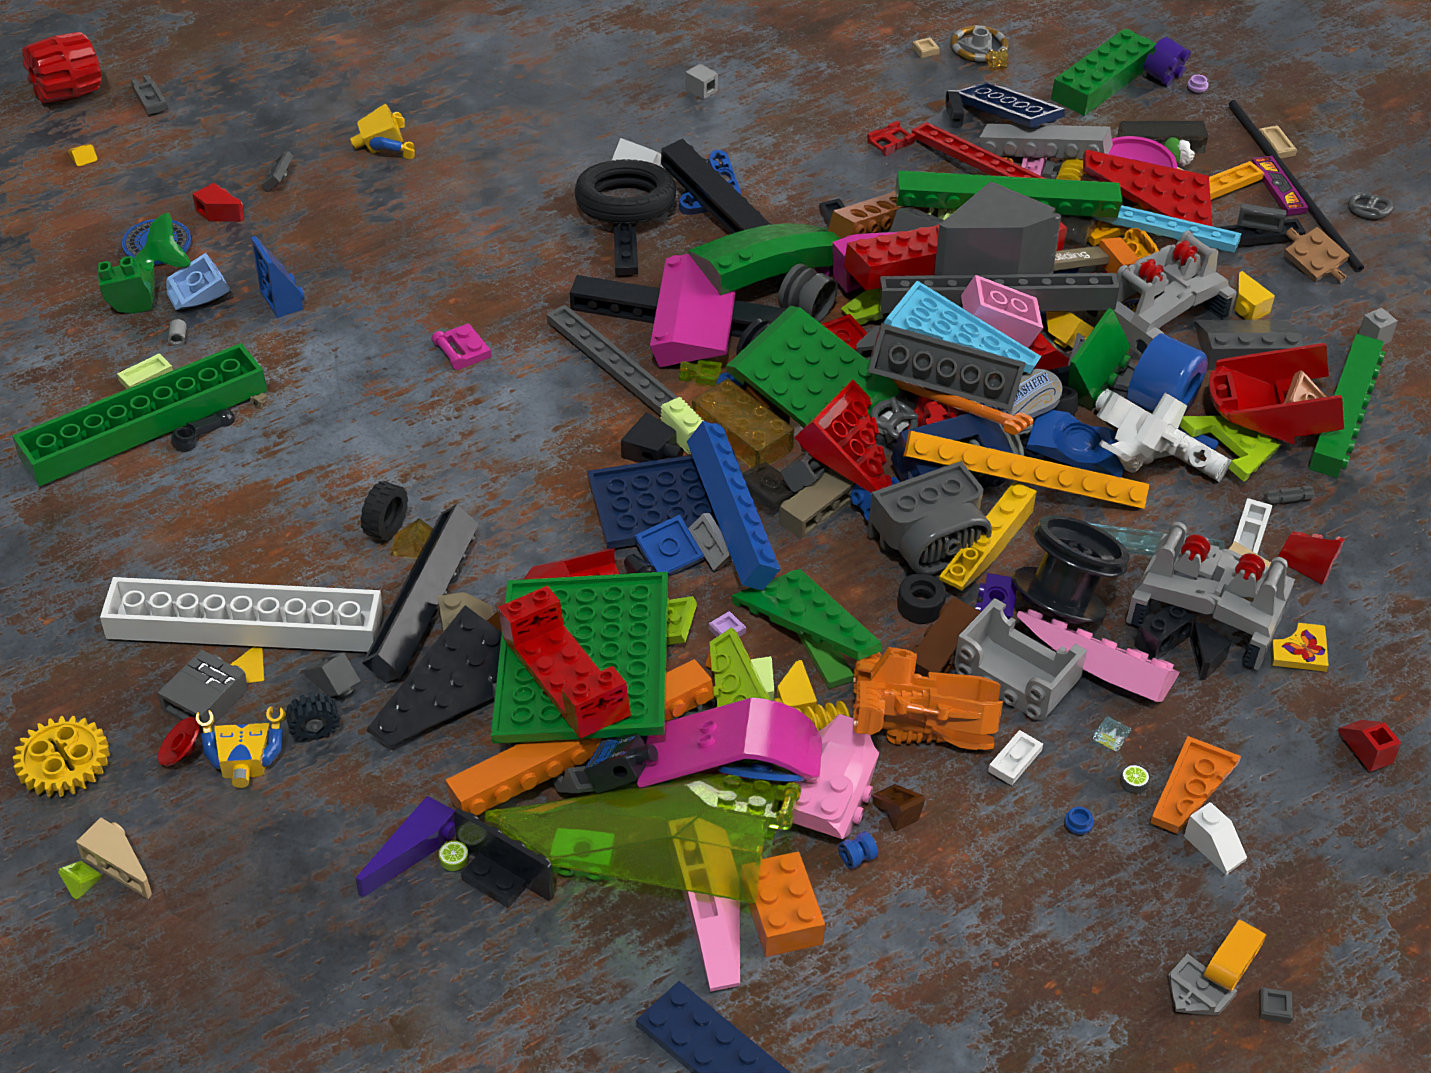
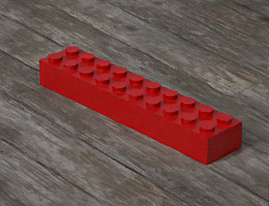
(900, 255)

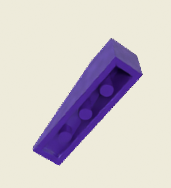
(414, 840)

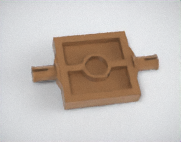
(1316, 255)

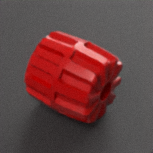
(62, 67)

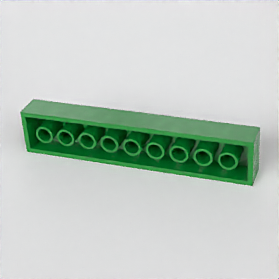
(139, 414)

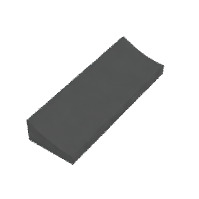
(946, 366)

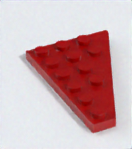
(1155, 186)

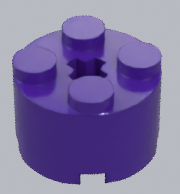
(1167, 61)

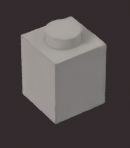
(701, 81)
(1378, 325)

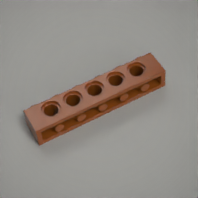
(867, 216)

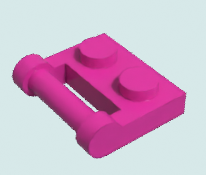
(466, 341)

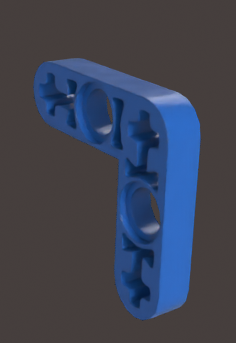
(726, 169)

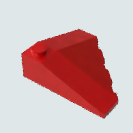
(845, 439)

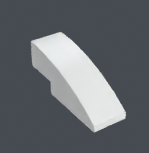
(1253, 524)

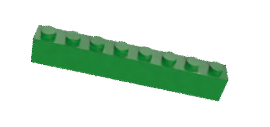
(1353, 386)

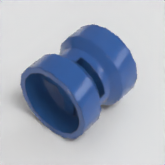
(857, 850)

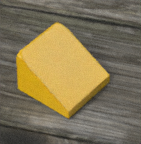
(83, 154)

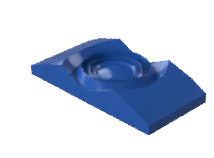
(1074, 443)

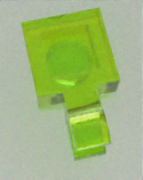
(704, 372)

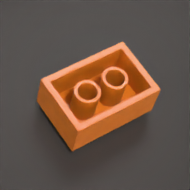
(786, 907)

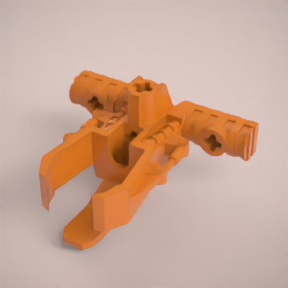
(923, 708)

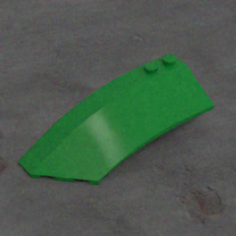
(762, 253)

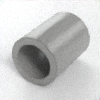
(177, 332)

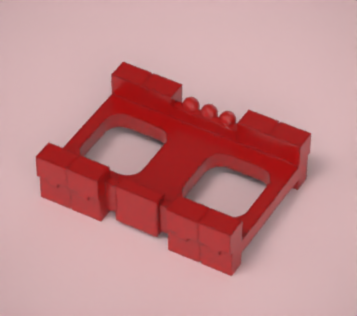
(887, 134)

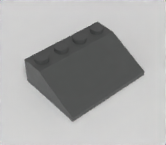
(1244, 337)

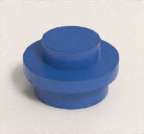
(1079, 820)

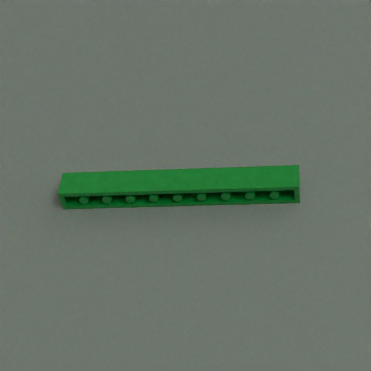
(954, 190)

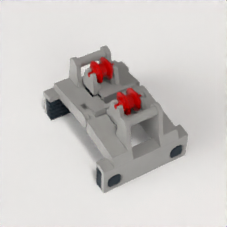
(1178, 281)
(1234, 578)

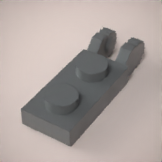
(149, 95)

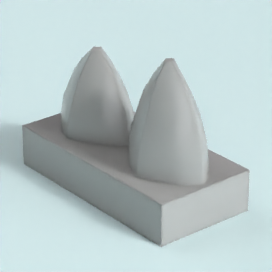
(710, 541)

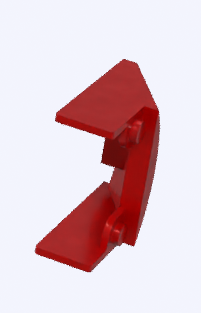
(1253, 387)

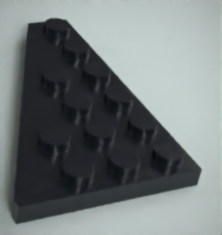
(446, 681)

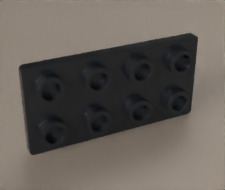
(500, 864)

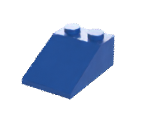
(275, 283)

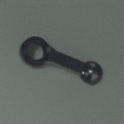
(185, 437)

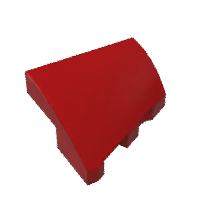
(1311, 554)

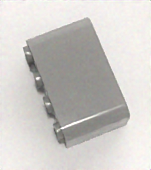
(1028, 672)

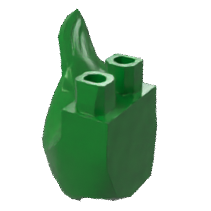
(132, 284)

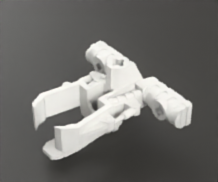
(1155, 435)

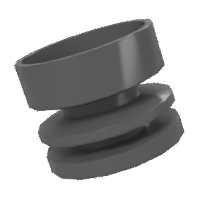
(809, 291)

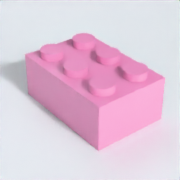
(1004, 309)

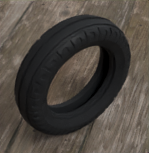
(622, 209)

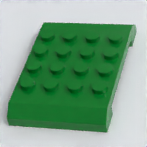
(805, 367)

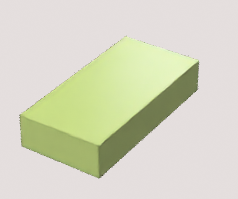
(144, 371)

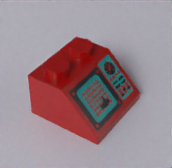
(1051, 354)

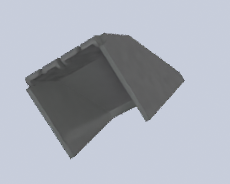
(998, 235)

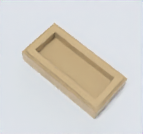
(1278, 141)

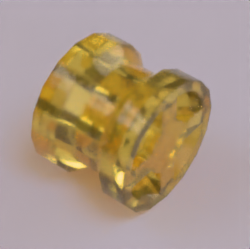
(997, 59)

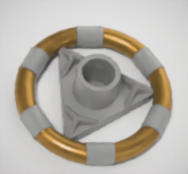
(978, 43)

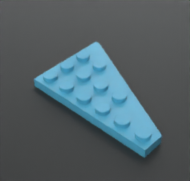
(936, 316)

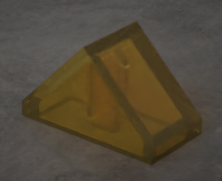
(411, 539)

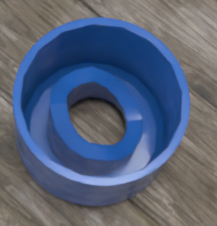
(1167, 368)

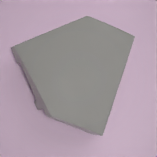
(1196, 993)

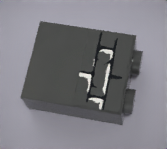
(203, 686)

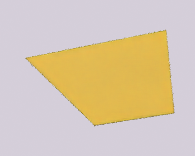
(252, 664)

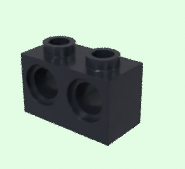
(1164, 631)

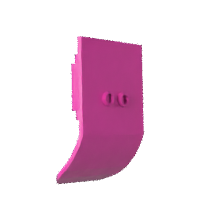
(735, 732)

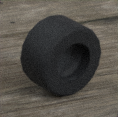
(917, 587)

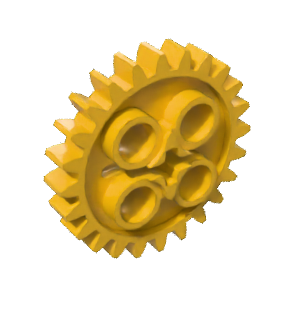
(46, 770)

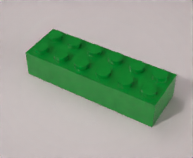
(1102, 72)

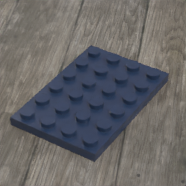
(645, 495)

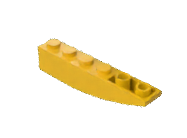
(1006, 520)

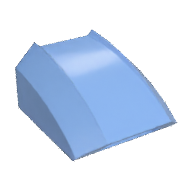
(196, 284)

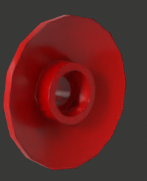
(179, 742)

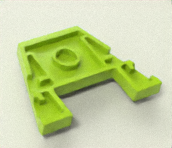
(1248, 444)

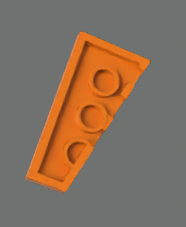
(1192, 781)

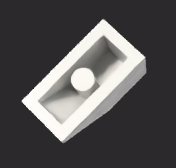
(1215, 838)

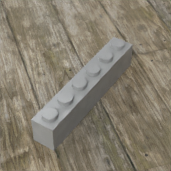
(1045, 141)

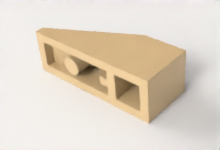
(110, 851)

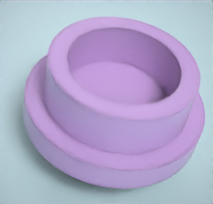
(1198, 83)

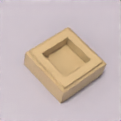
(925, 47)

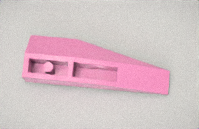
(1105, 660)
(717, 937)

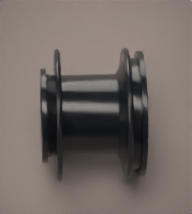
(1070, 569)

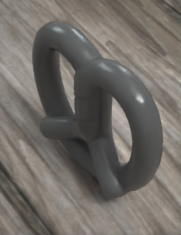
(1368, 210)
(896, 405)

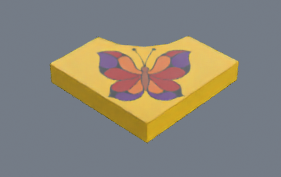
(1303, 649)

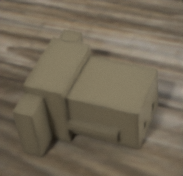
(259, 400)

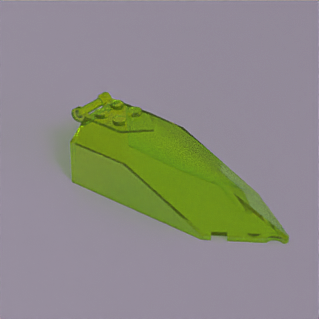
(673, 834)

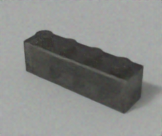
(1161, 131)

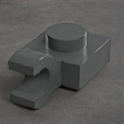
(1051, 169)

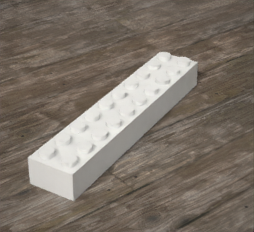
(242, 614)

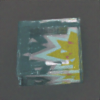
(1112, 734)

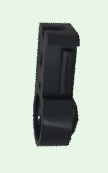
(954, 107)

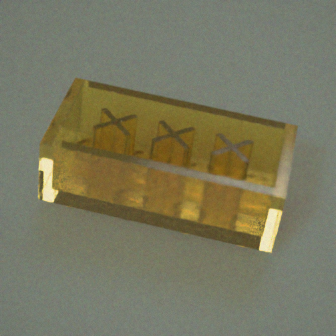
(749, 426)

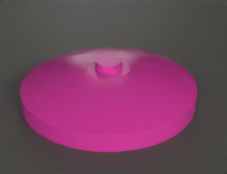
(1142, 150)

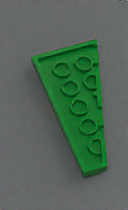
(805, 607)

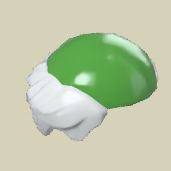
(1180, 150)

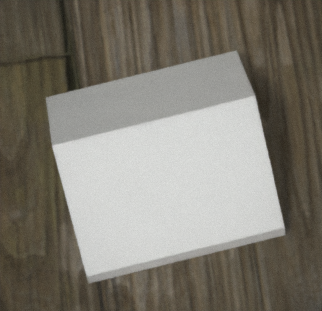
(632, 151)

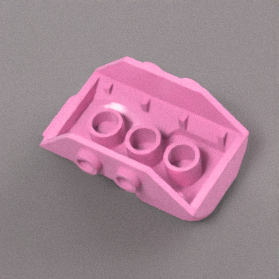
(836, 796)

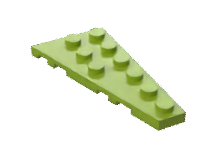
(734, 675)

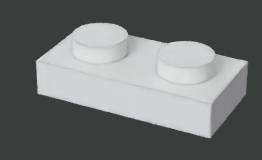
(1015, 757)

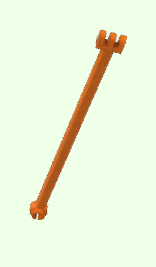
(1011, 423)

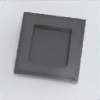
(1275, 1005)

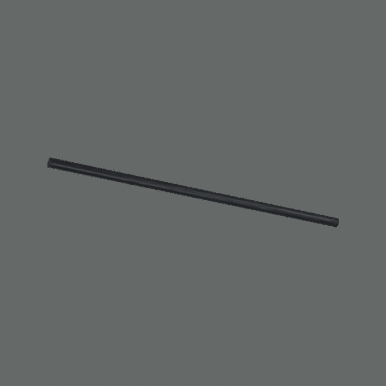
(1313, 208)

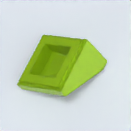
(79, 878)

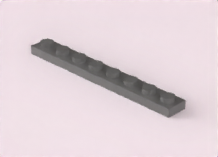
(610, 358)

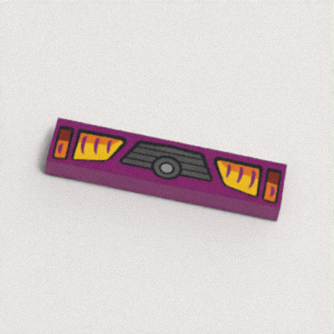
(1280, 186)

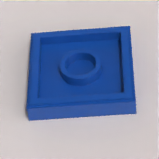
(669, 546)

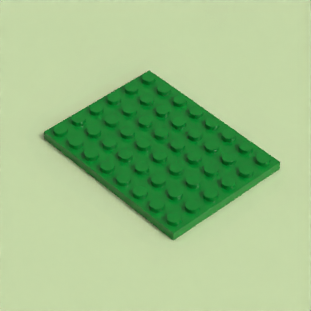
(619, 625)

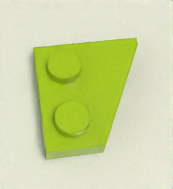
(864, 307)

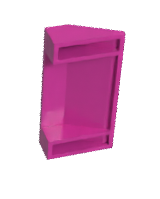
(690, 315)

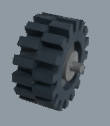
(312, 717)

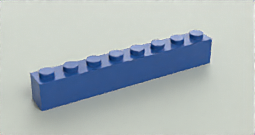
(733, 506)

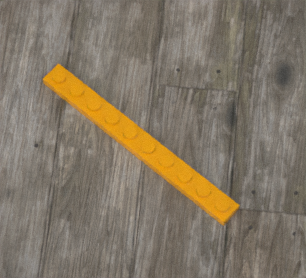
(1219, 185)
(1027, 469)

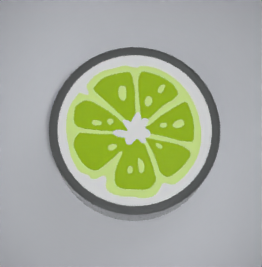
(1135, 778)

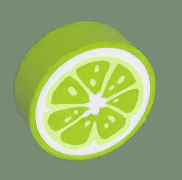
(453, 855)

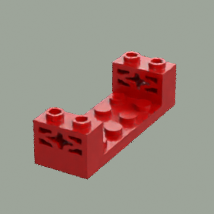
(560, 666)

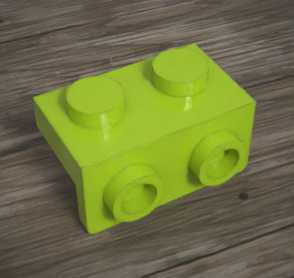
(679, 619)

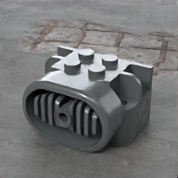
(930, 517)

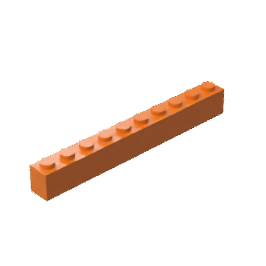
(538, 761)

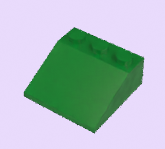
(1099, 360)

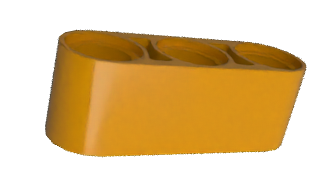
(1235, 955)

